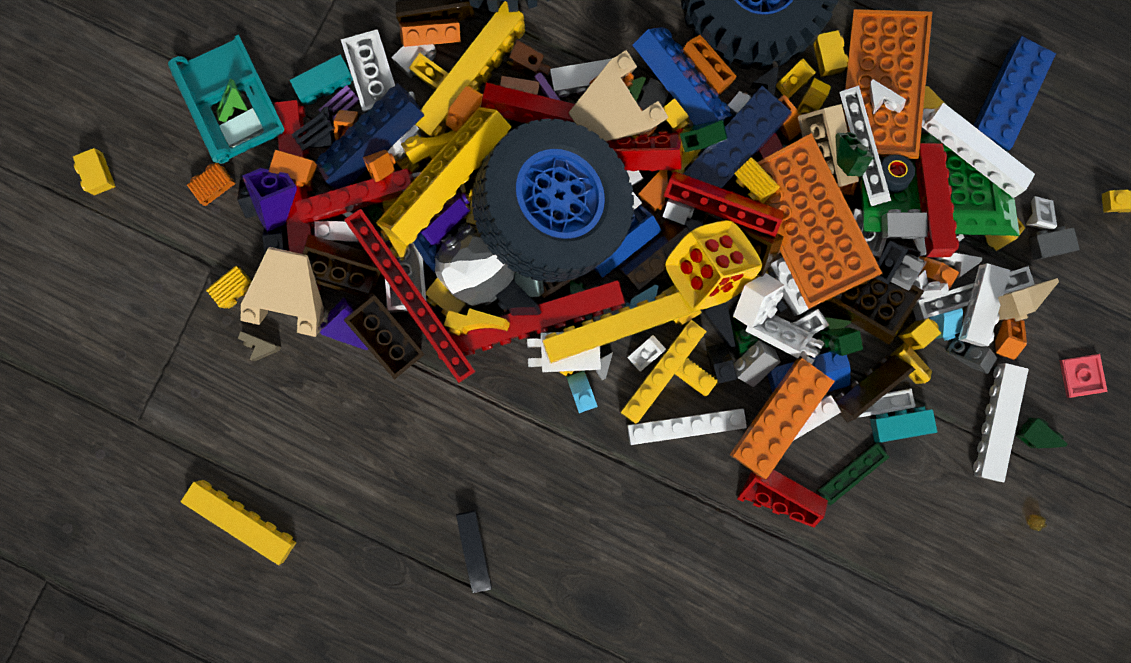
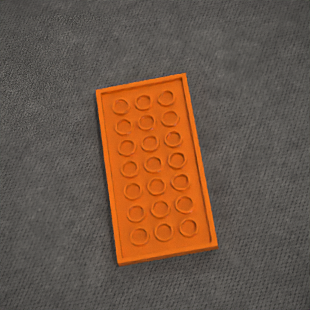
(894, 52)
(818, 227)

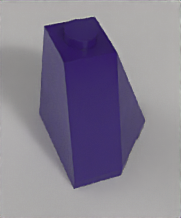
(271, 196)
(448, 218)
(336, 326)

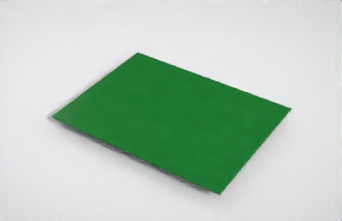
(977, 201)

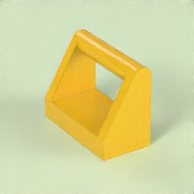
(923, 372)

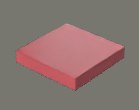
(1083, 375)

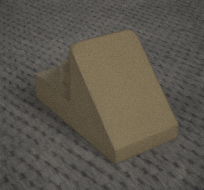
(262, 347)

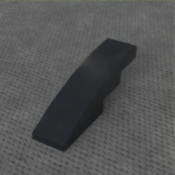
(474, 551)

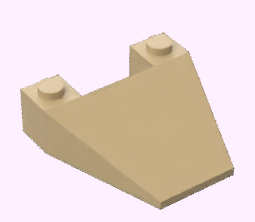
(609, 106)
(287, 287)
(1022, 301)

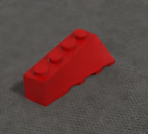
(650, 153)
(784, 498)

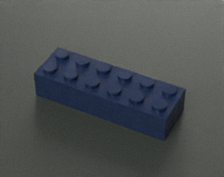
(372, 133)
(745, 137)

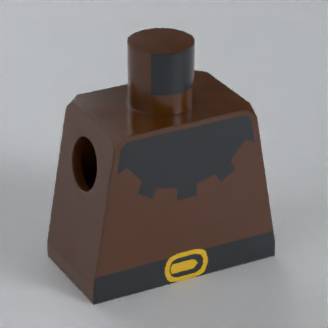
(522, 57)

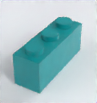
(322, 80)
(903, 424)

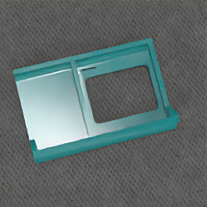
(204, 83)

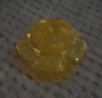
(1036, 522)

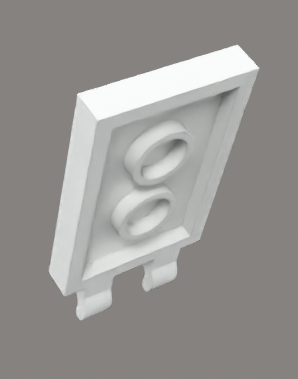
(787, 338)
(584, 361)

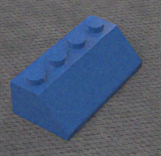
(642, 230)
(829, 363)

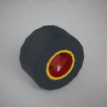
(897, 172)

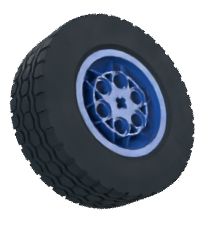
(529, 235)

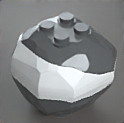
(470, 268)

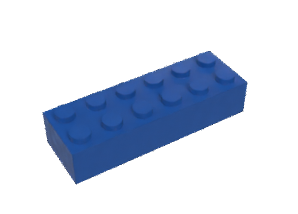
(681, 77)
(1014, 92)

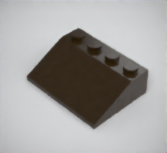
(876, 307)

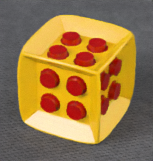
(712, 264)

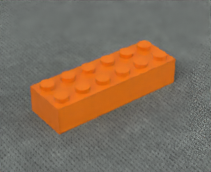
(782, 418)

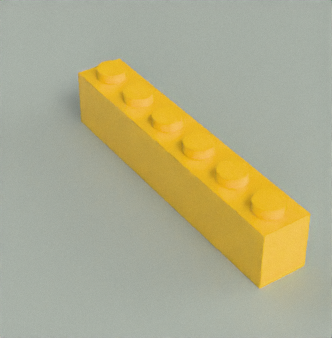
(663, 371)
(238, 522)

